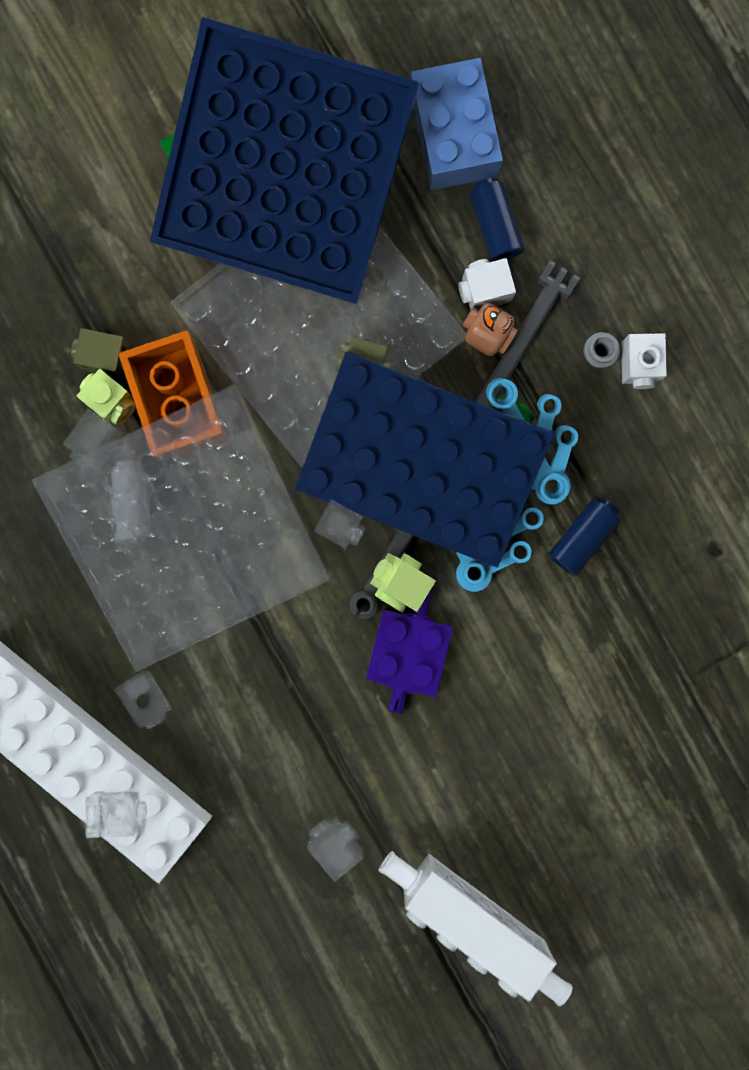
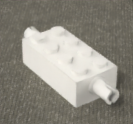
(477, 928)

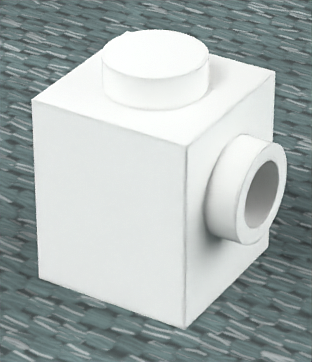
(487, 283)
(643, 360)

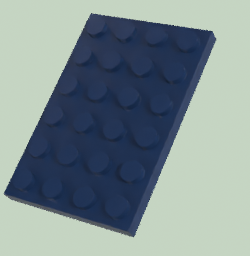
(423, 459)

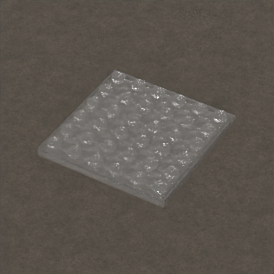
(286, 339)
(182, 527)

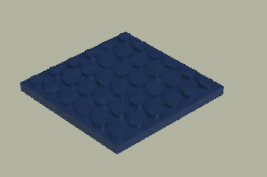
(282, 160)

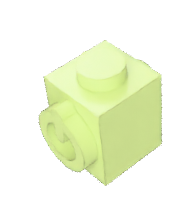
(106, 398)
(401, 582)

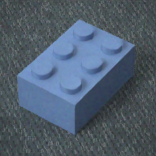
(456, 124)

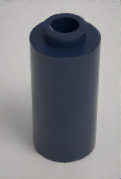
(496, 220)
(585, 536)

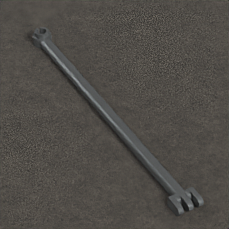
(552, 290)

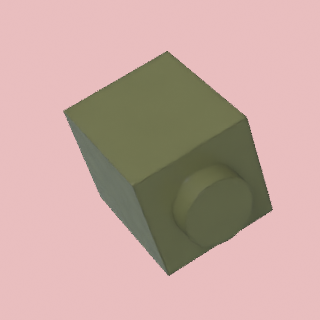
(99, 350)

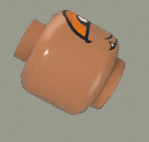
(489, 329)

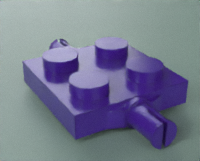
(409, 654)

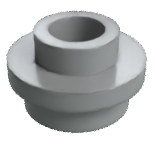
(609, 343)

